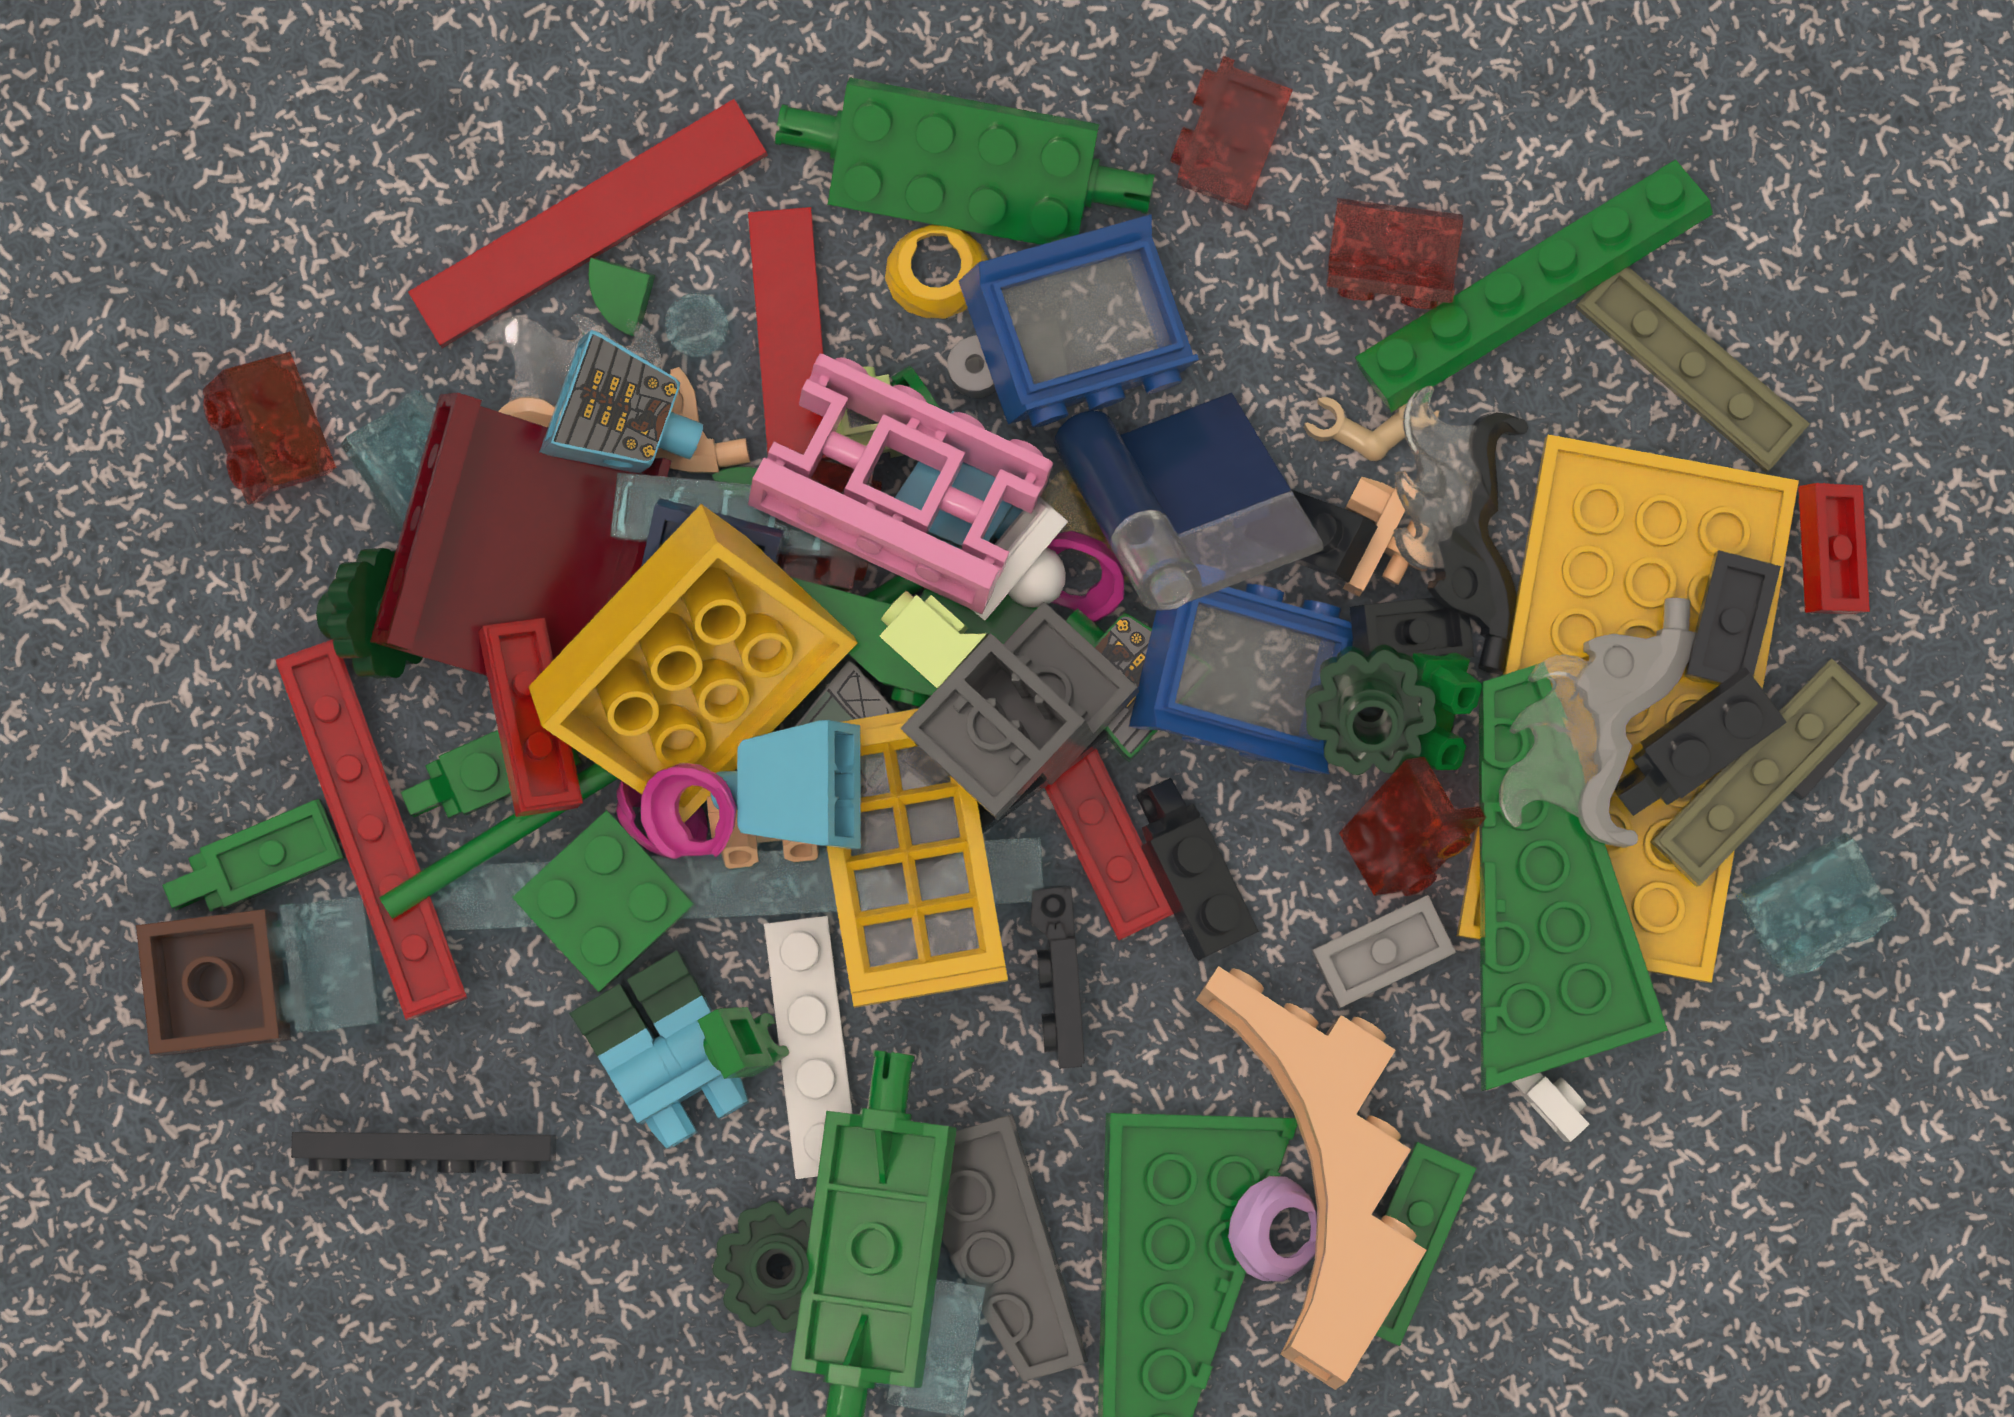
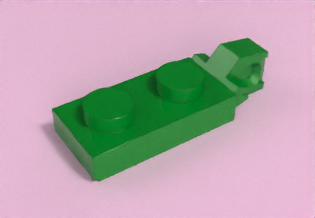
(464, 779)
(258, 859)

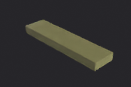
(1693, 367)
(1764, 775)

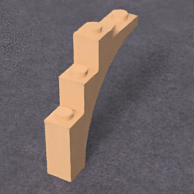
(1353, 1160)

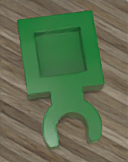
(739, 1043)

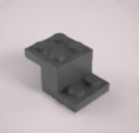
(1020, 710)

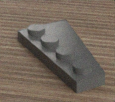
(1004, 1245)

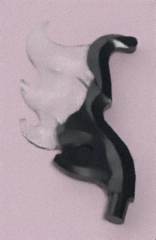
(1451, 516)

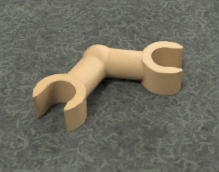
(1371, 444)

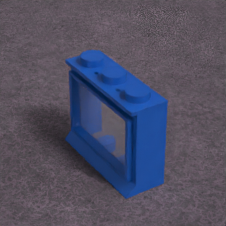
(1077, 322)
(1238, 673)

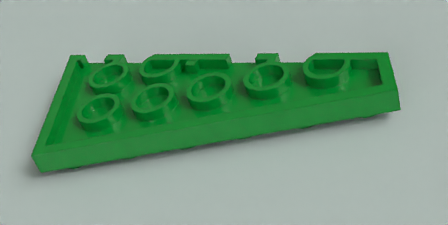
(1554, 928)
(1169, 1252)

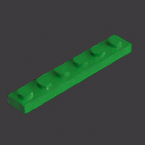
(1534, 285)

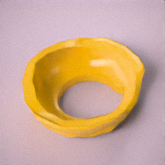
(922, 299)

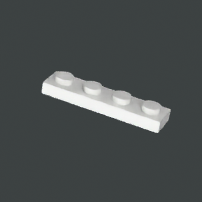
(812, 1031)

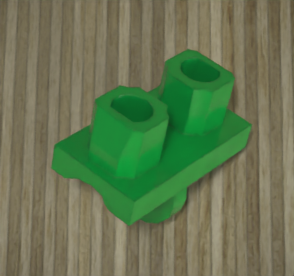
(1454, 694)

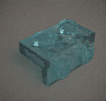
(391, 452)
(1815, 907)
(327, 965)
(949, 1352)

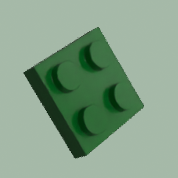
(603, 901)

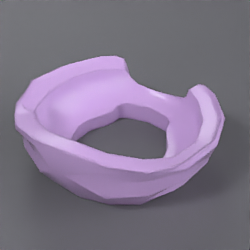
(1252, 1223)

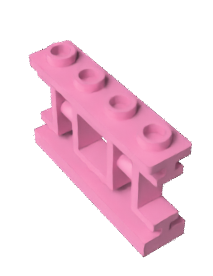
(879, 524)

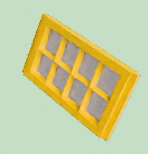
(920, 888)

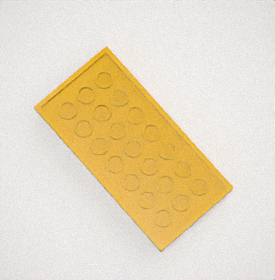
(1600, 557)

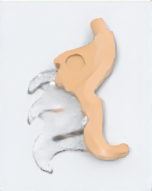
(544, 364)

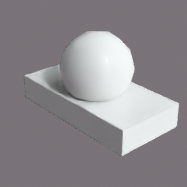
(1032, 570)

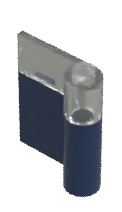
(1186, 500)

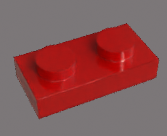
(1833, 548)

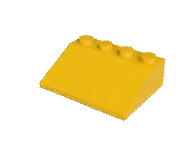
(689, 659)

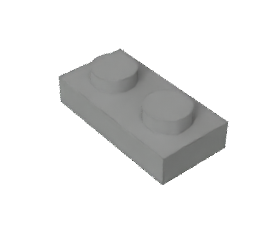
(1383, 951)

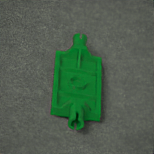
(962, 162)
(874, 1244)

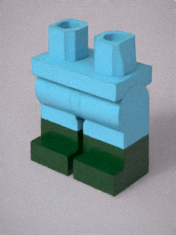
(662, 1070)

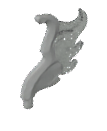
(1584, 719)

